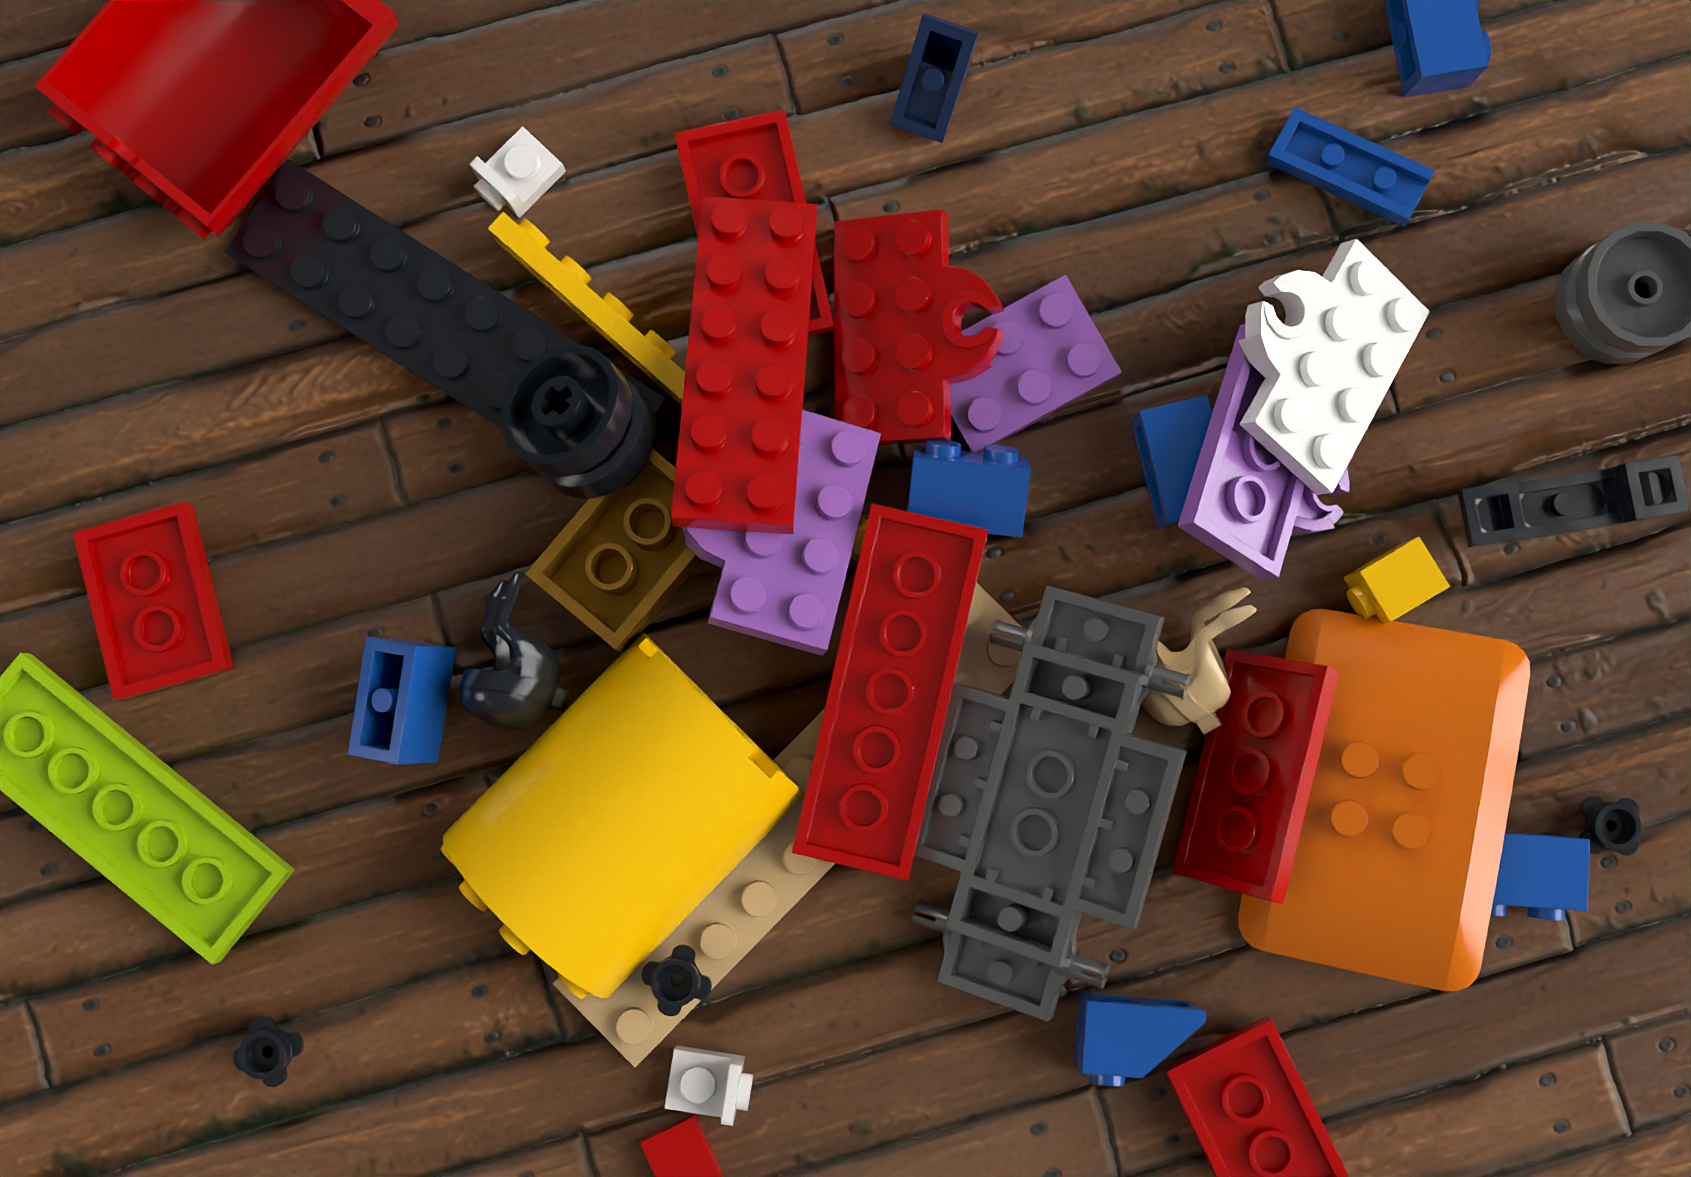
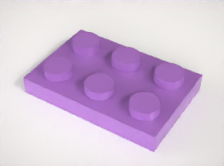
(1043, 364)

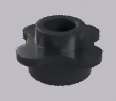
(1626, 821)
(673, 997)
(251, 1055)

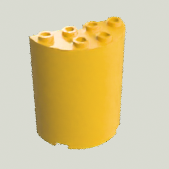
(617, 822)

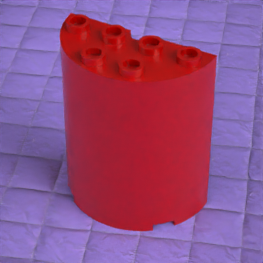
(210, 91)

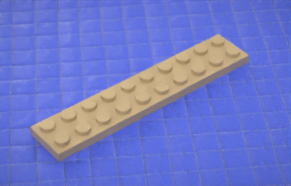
(770, 875)

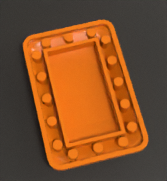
(1402, 802)

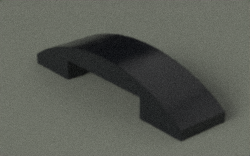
(1573, 502)

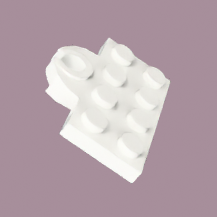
(1326, 360)

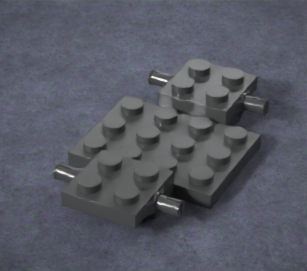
(1049, 802)

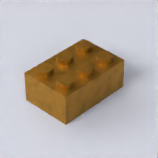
(619, 557)

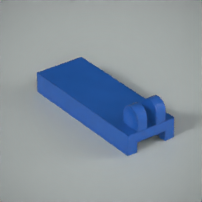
(1350, 167)

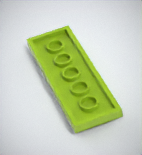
(130, 813)

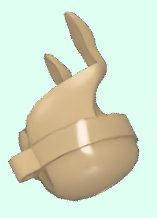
(1208, 682)

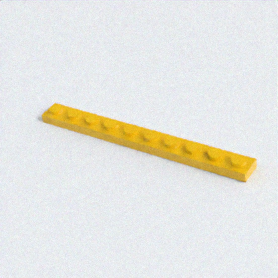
(604, 315)

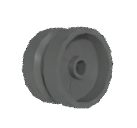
(1627, 294)

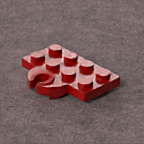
(902, 325)

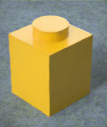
(1395, 582)

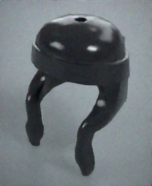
(523, 673)

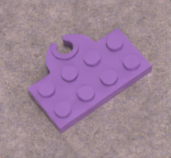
(1241, 493)
(792, 583)

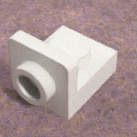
(517, 173)
(708, 1083)

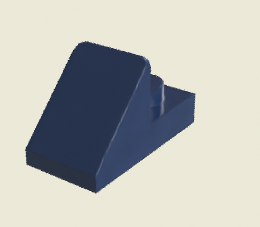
(934, 77)

